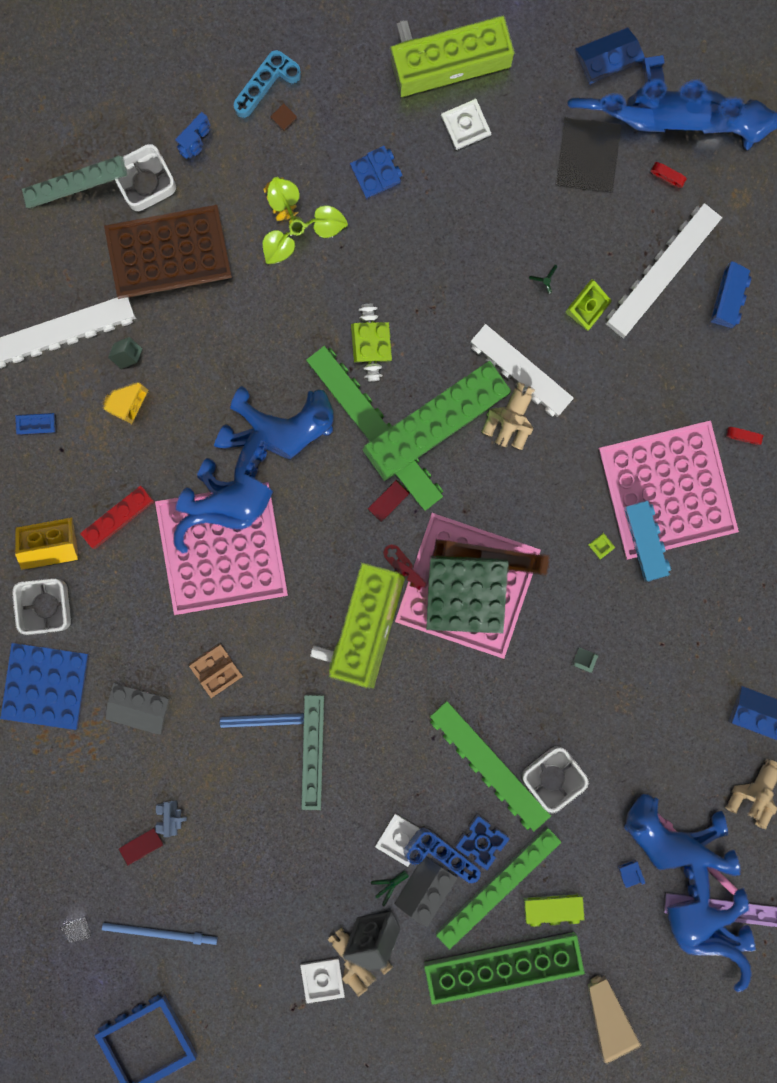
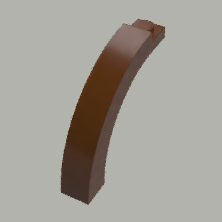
(517, 561)

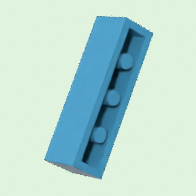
(646, 541)

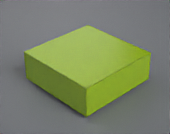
(601, 546)

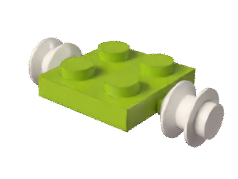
(371, 342)

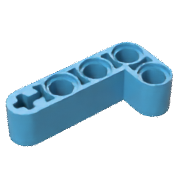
(264, 85)

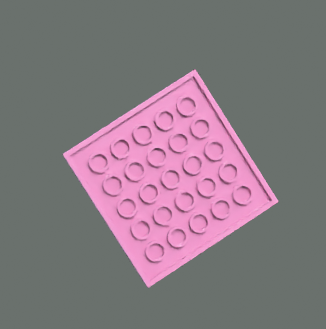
(679, 477)
(221, 562)
(415, 601)

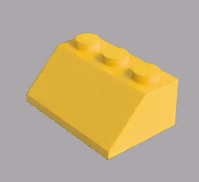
(126, 402)
(46, 543)

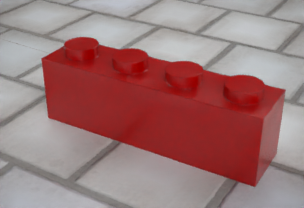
(117, 517)

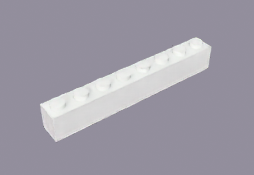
(664, 270)
(65, 329)

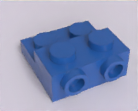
(189, 140)
(376, 171)

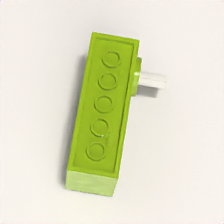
(450, 55)
(366, 627)

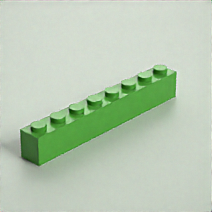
(490, 766)
(498, 887)

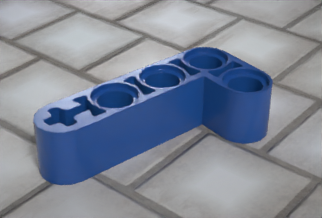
(445, 857)

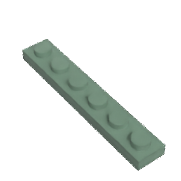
(74, 182)
(312, 752)

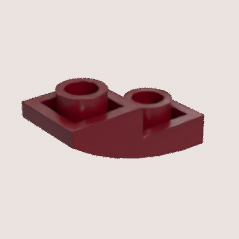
(388, 500)
(413, 577)
(140, 847)

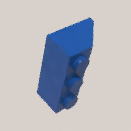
(610, 55)
(731, 295)
(755, 712)

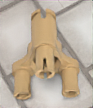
(511, 418)
(759, 793)
(352, 970)

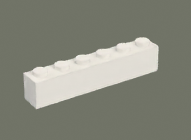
(521, 370)

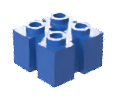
(494, 840)

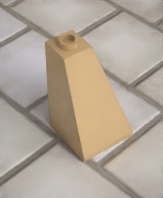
(611, 1024)

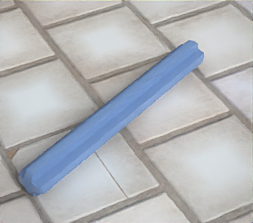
(261, 720)

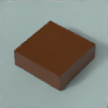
(283, 117)

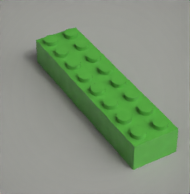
(436, 420)
(504, 968)

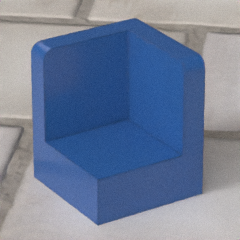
(653, 68)
(631, 873)

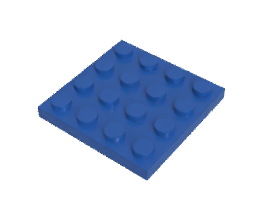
(44, 686)

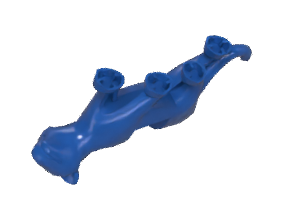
(689, 109)
(245, 499)
(693, 922)

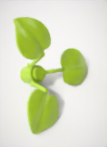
(282, 195)

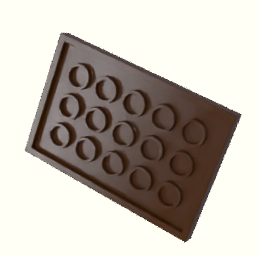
(167, 251)

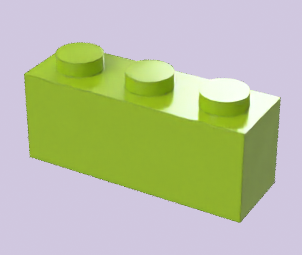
(554, 909)

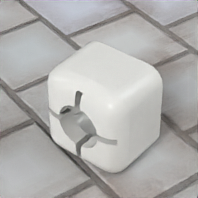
(150, 160)
(27, 620)
(574, 782)

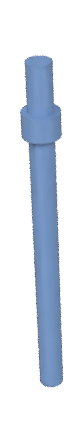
(196, 938)

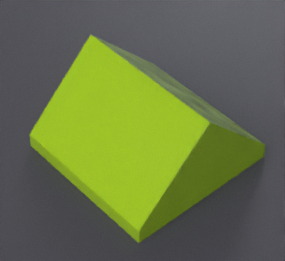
(589, 305)

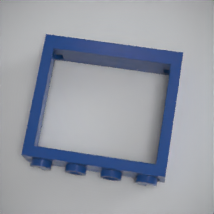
(138, 1011)

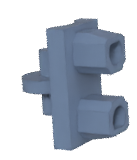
(172, 818)

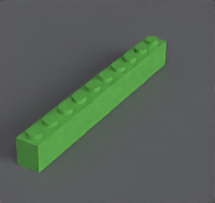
(370, 421)

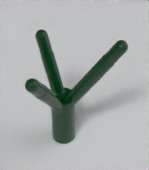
(546, 280)
(392, 883)

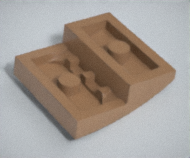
(215, 670)

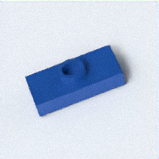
(35, 423)

